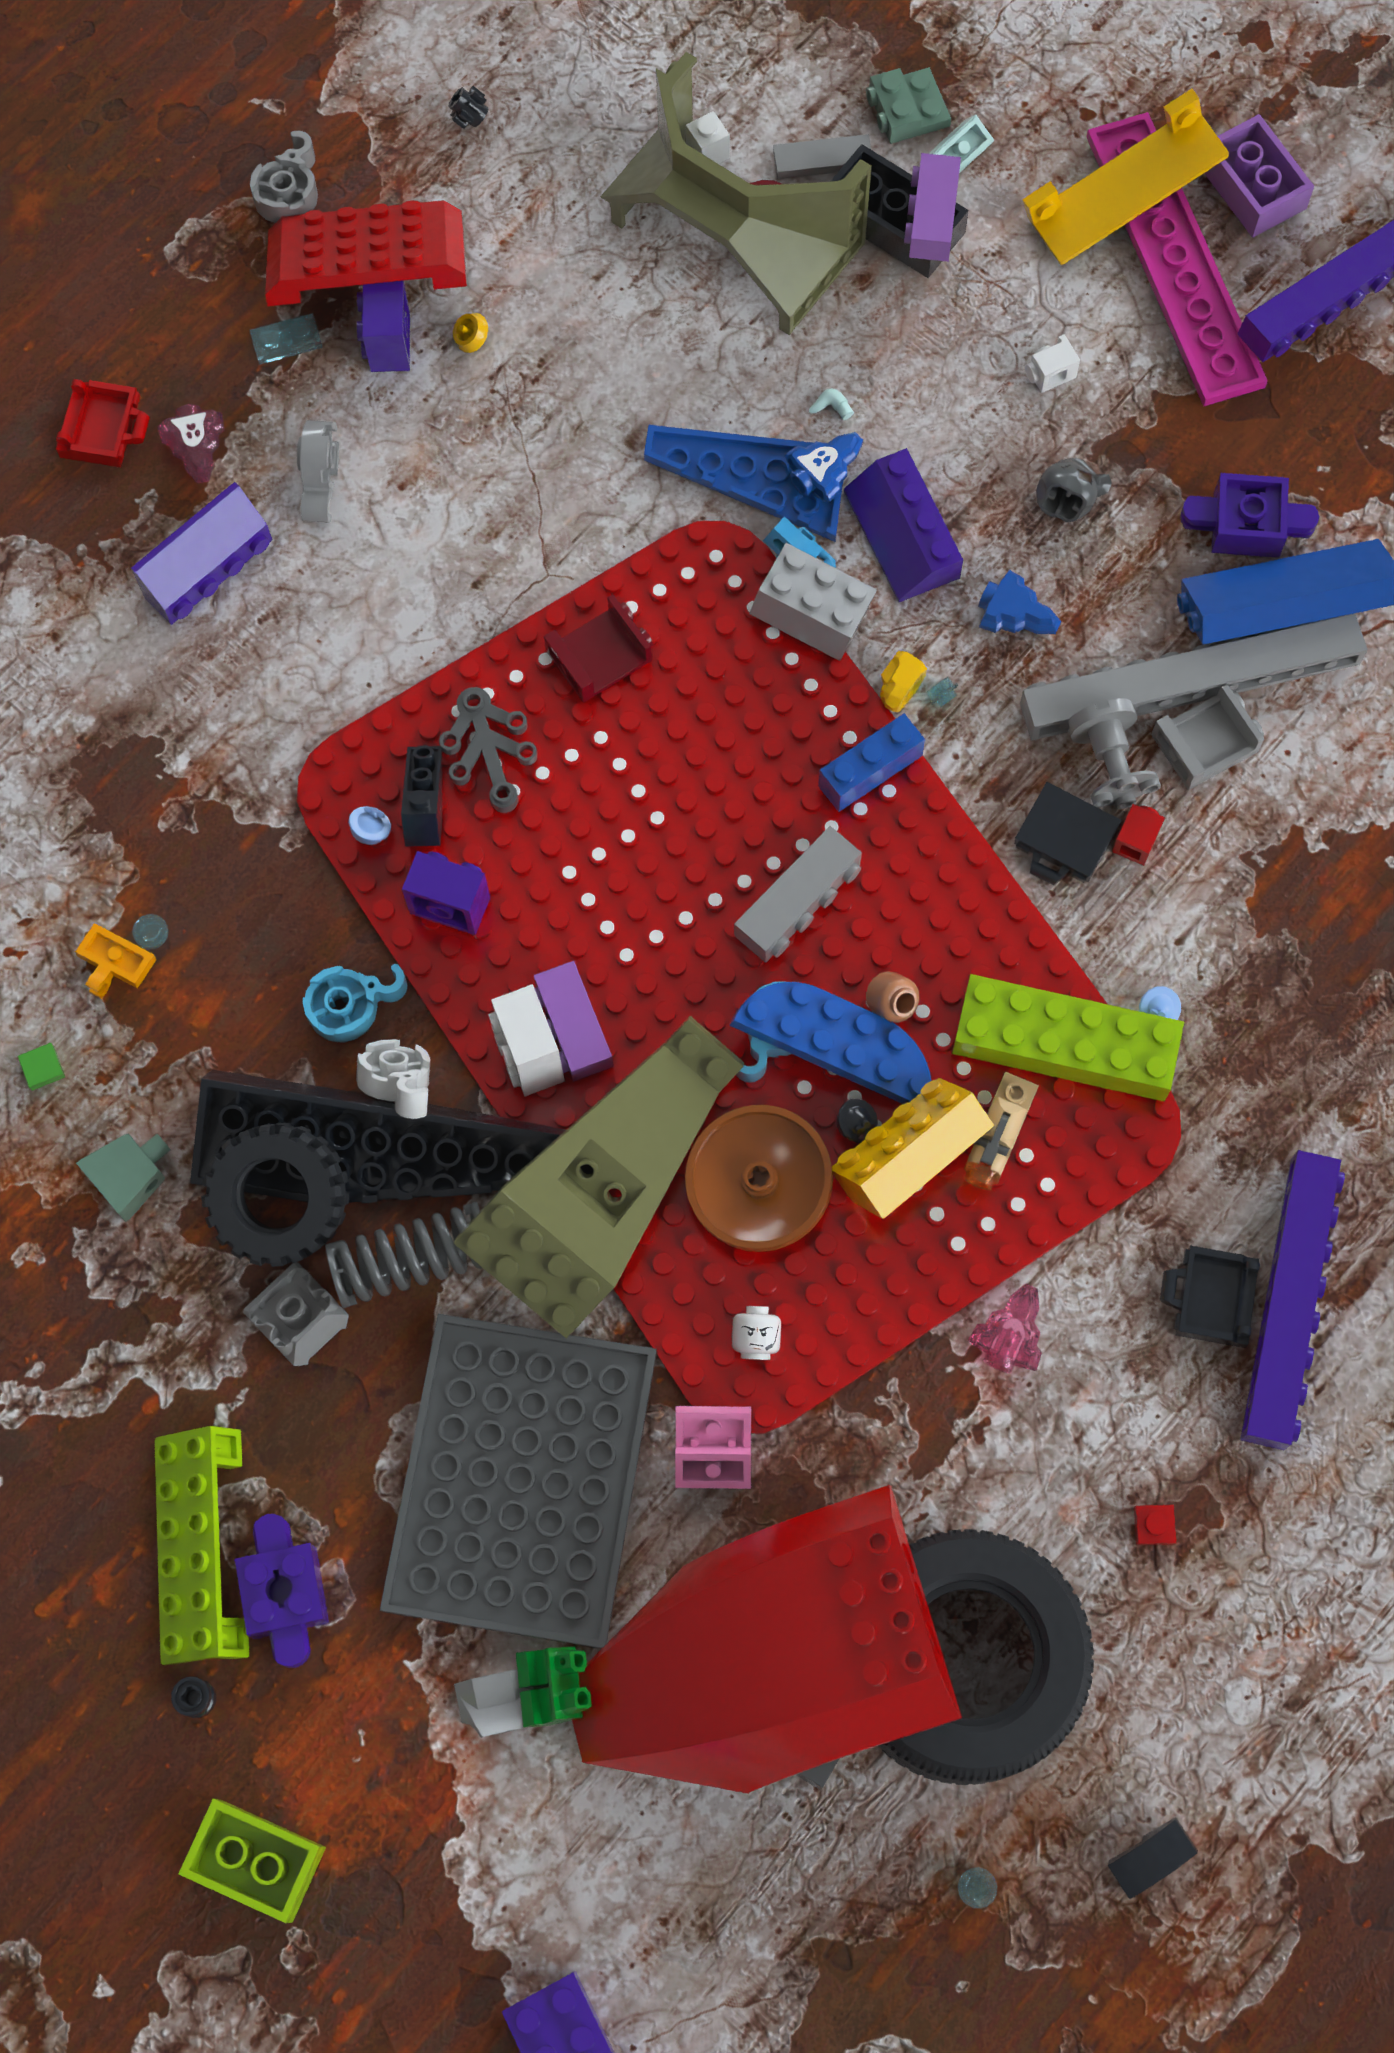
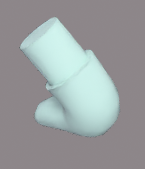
(836, 400)

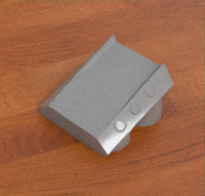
(297, 1315)

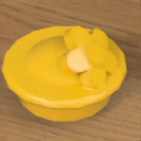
(470, 332)

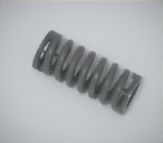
(348, 1278)

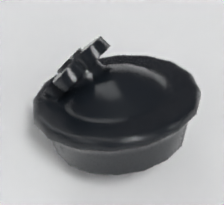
(856, 1120)

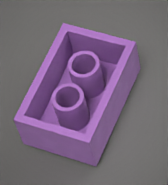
(1259, 177)

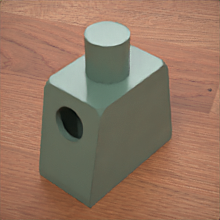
(126, 1172)

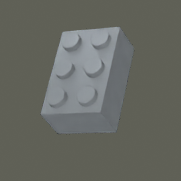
(812, 601)

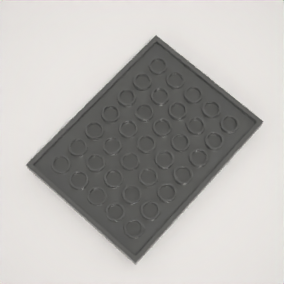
(520, 1481)

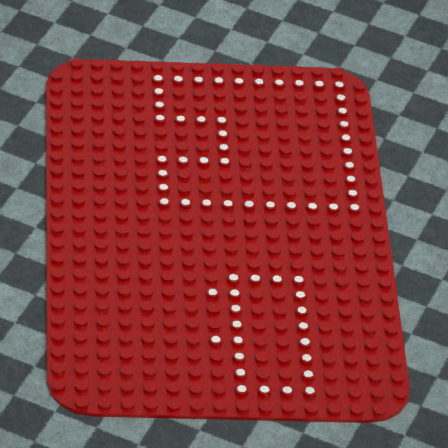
(637, 856)

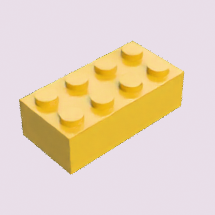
(911, 1147)

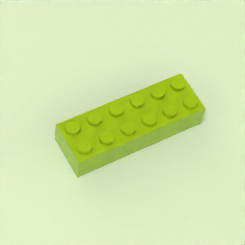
(1068, 1037)

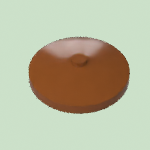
(759, 1178)

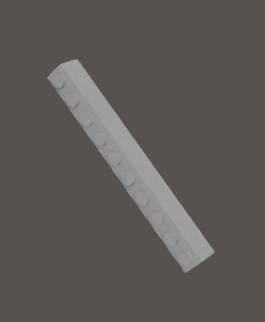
(1198, 674)

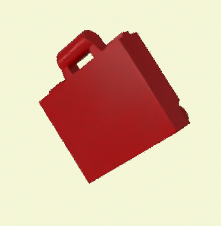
(101, 423)

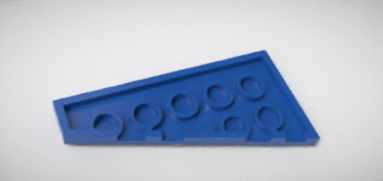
(745, 470)

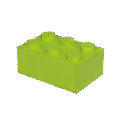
(252, 1860)

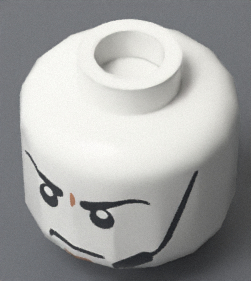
(756, 1333)

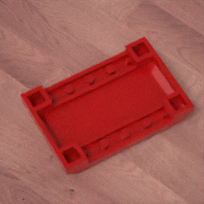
(365, 248)

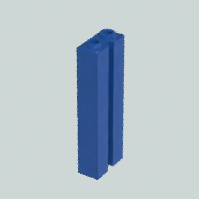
(1288, 591)

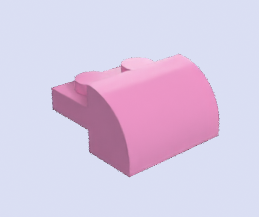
(713, 1447)

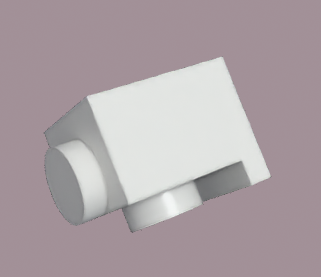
(1053, 365)

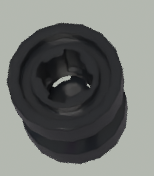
(199, 1700)

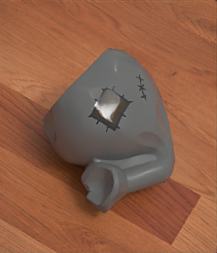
(1070, 489)

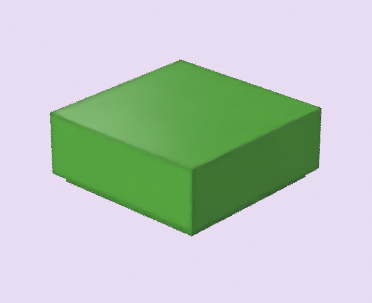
(41, 1066)

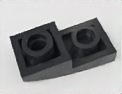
(1152, 1858)

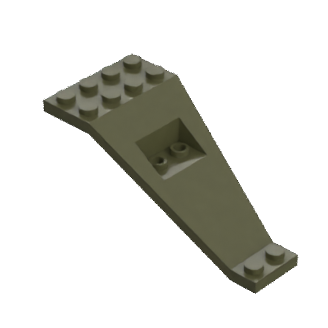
(559, 1231)

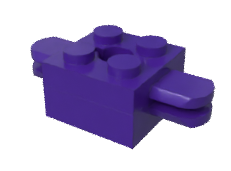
(1251, 501)
(281, 1591)

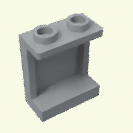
(1209, 737)

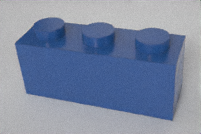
(871, 762)

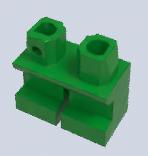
(563, 1698)

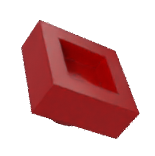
(1155, 1525)

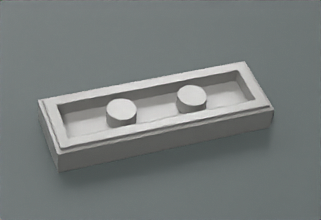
(816, 155)

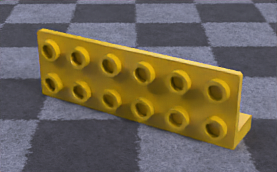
(1127, 183)

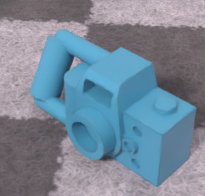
(800, 538)

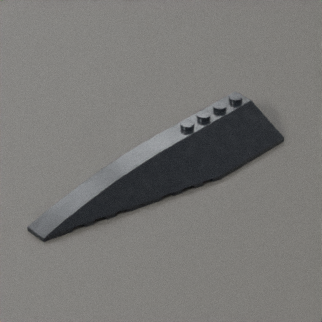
(379, 1149)

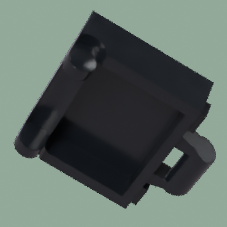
(1065, 834)
(1214, 1296)

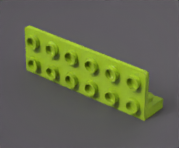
(190, 1546)

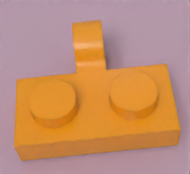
(113, 958)

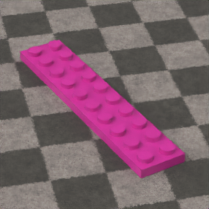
(1185, 280)

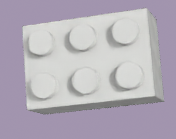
(526, 1041)

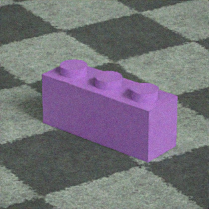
(932, 207)
(573, 1021)

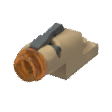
(994, 1147)

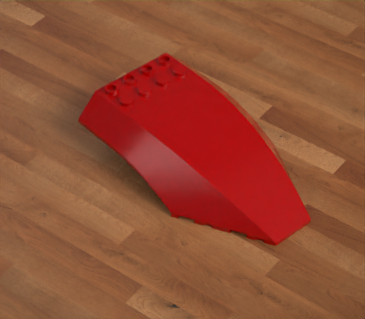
(773, 1656)

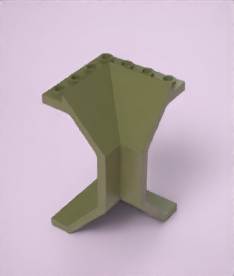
(781, 234)

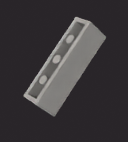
(798, 894)

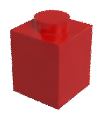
(1138, 834)

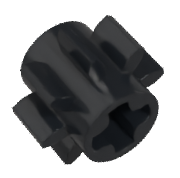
(468, 107)

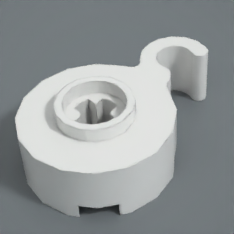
(396, 1075)

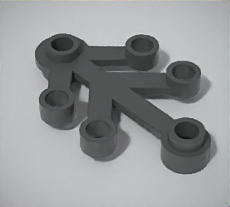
(486, 742)

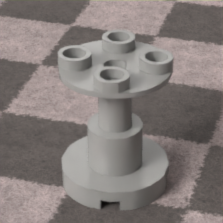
(1106, 734)

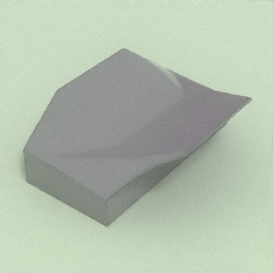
(491, 1703)

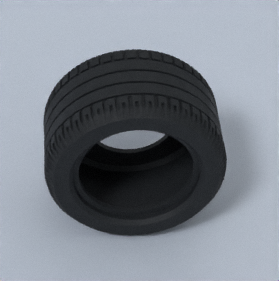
(1062, 1665)

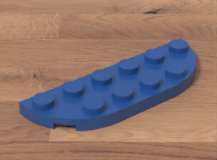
(836, 1037)

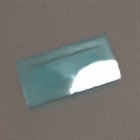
(286, 338)

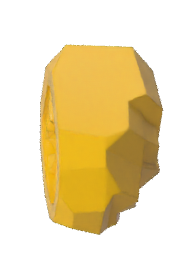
(901, 680)

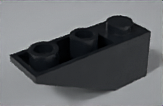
(422, 796)

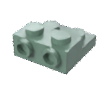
(907, 104)

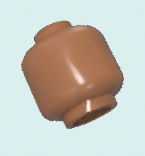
(892, 996)

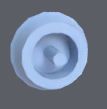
(369, 825)
(1161, 1002)

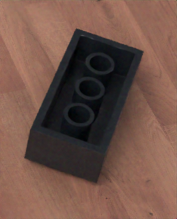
(889, 209)

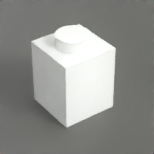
(709, 137)

